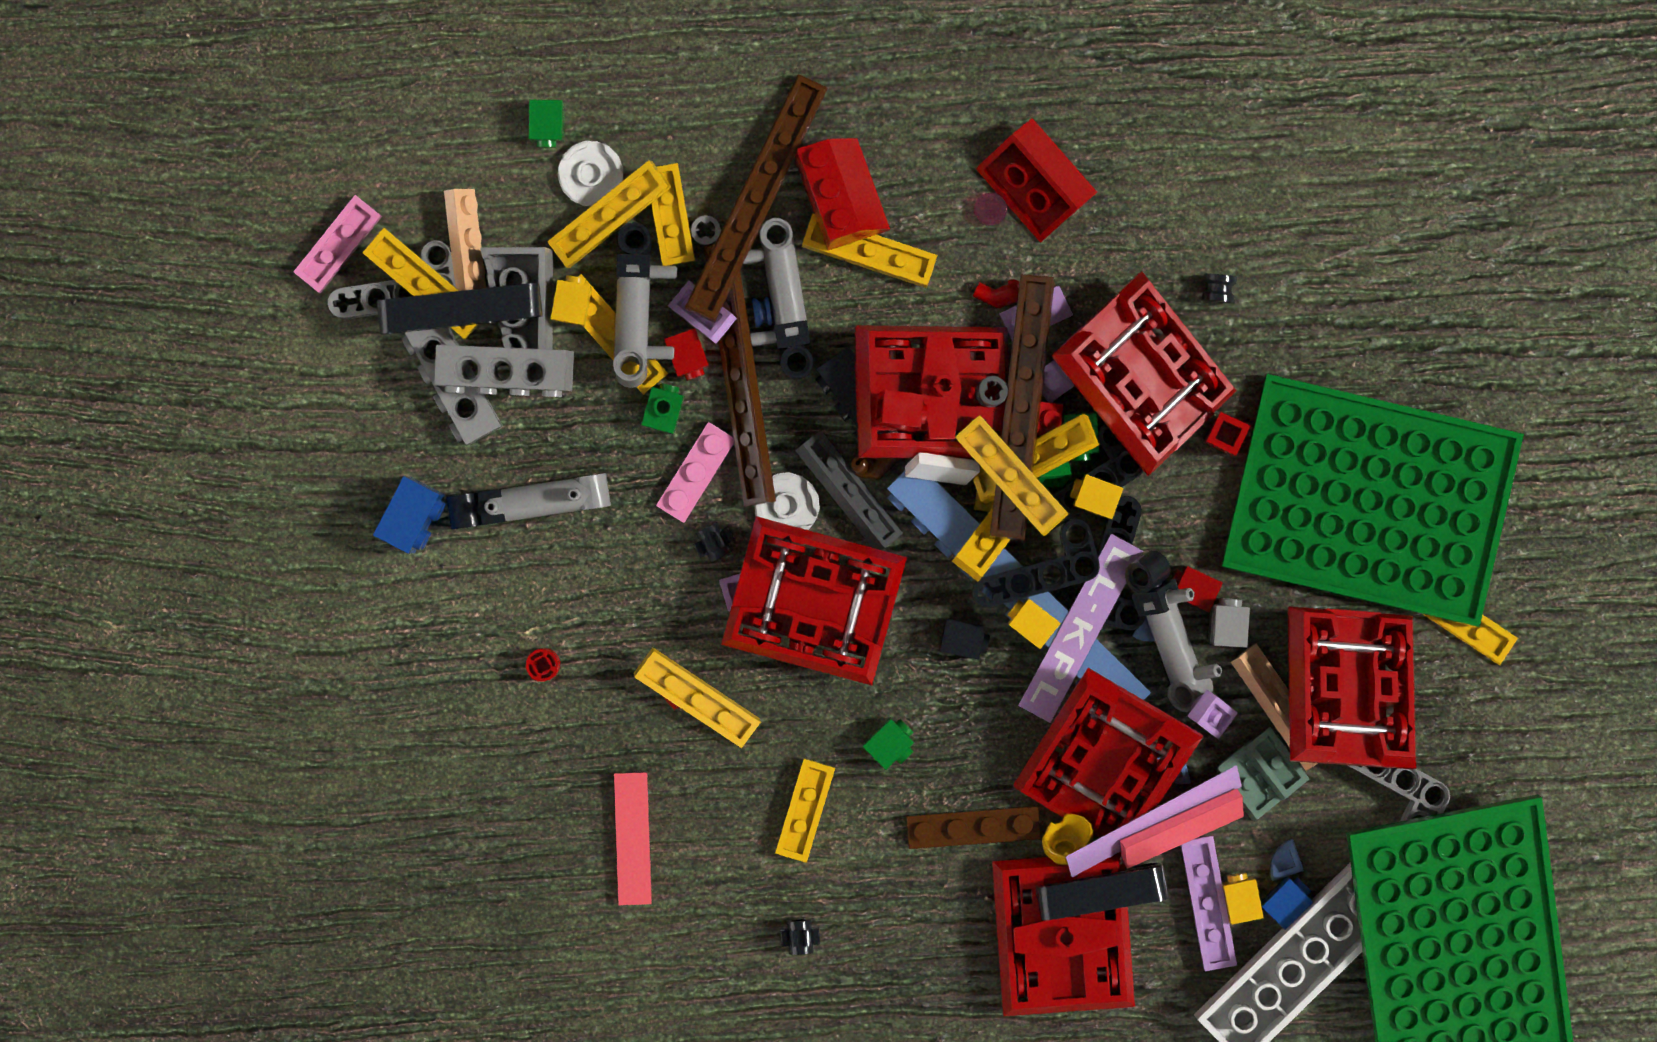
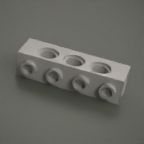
(452, 362)
(484, 418)

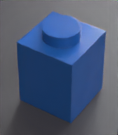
(1287, 901)

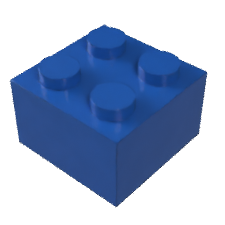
(410, 515)

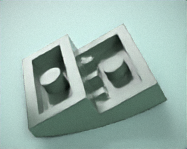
(1264, 773)

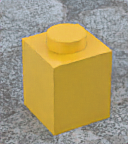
(571, 301)
(1096, 496)
(1032, 622)
(1242, 898)

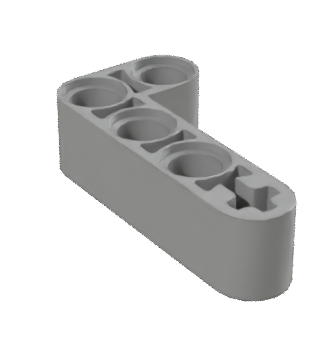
(390, 288)
(1415, 791)

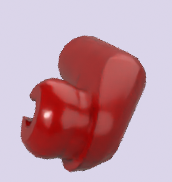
(998, 297)

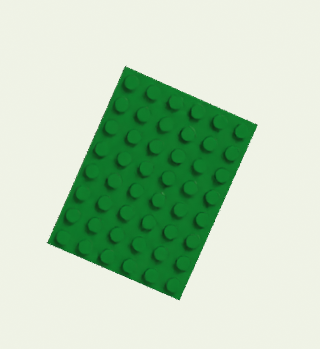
(1372, 500)
(1461, 926)

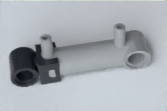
(785, 298)
(632, 305)
(528, 501)
(1158, 602)

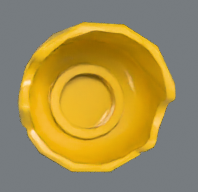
(1066, 837)

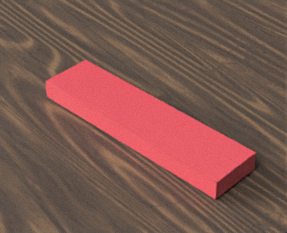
(1181, 828)
(632, 838)

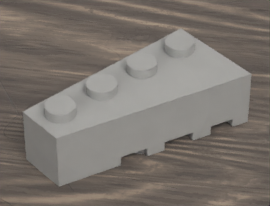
(524, 266)

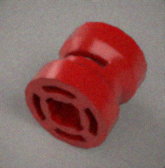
(547, 663)

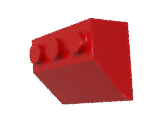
(1036, 180)
(841, 191)

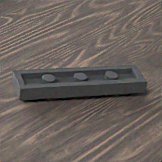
(848, 491)

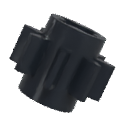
(714, 542)
(800, 936)

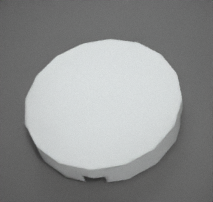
(589, 172)
(795, 502)

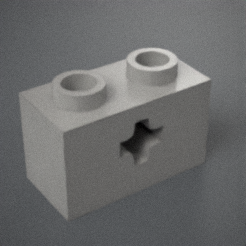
(1228, 623)

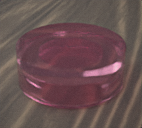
(990, 209)

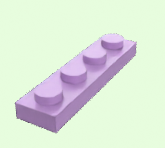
(1208, 903)

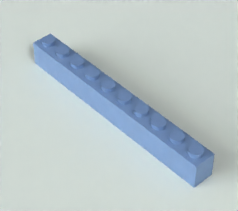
(952, 526)

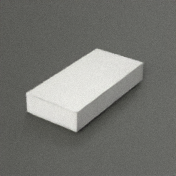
(942, 468)

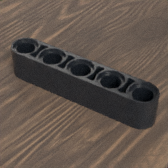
(459, 308)

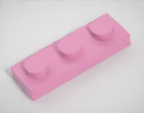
(337, 244)
(696, 472)

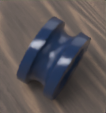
(762, 312)

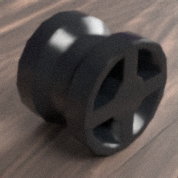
(1219, 288)

